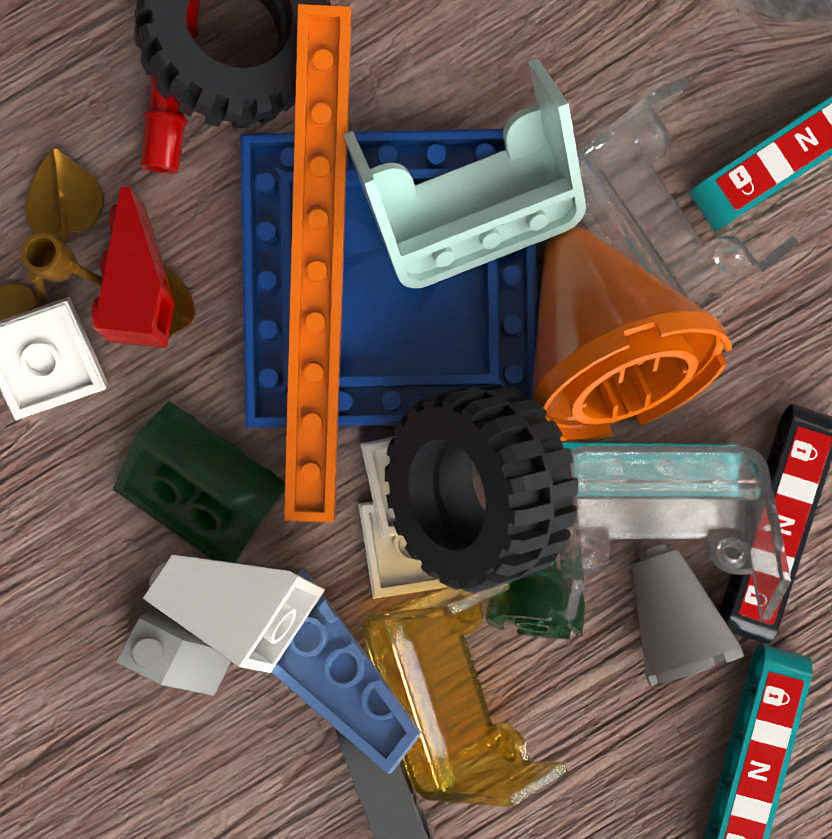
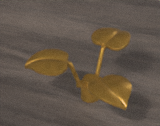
(63, 201)

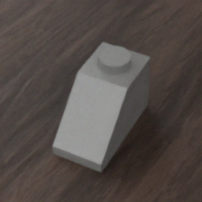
(172, 655)

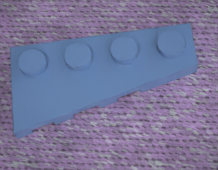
(345, 687)

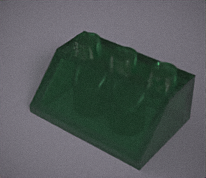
(198, 484)

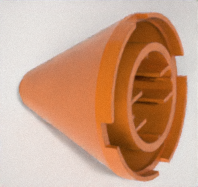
(616, 340)

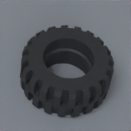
(210, 86)
(522, 477)

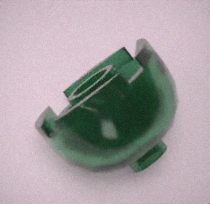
(536, 607)

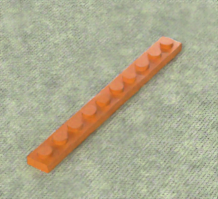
(317, 261)

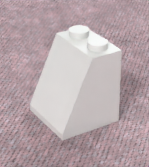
(234, 607)

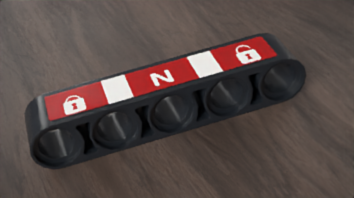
(798, 472)

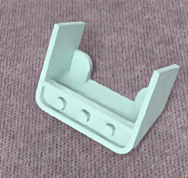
(484, 206)

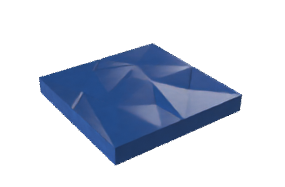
(393, 337)

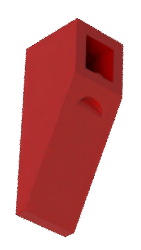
(135, 289)

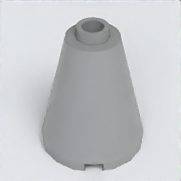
(677, 619)

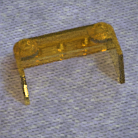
(431, 671)

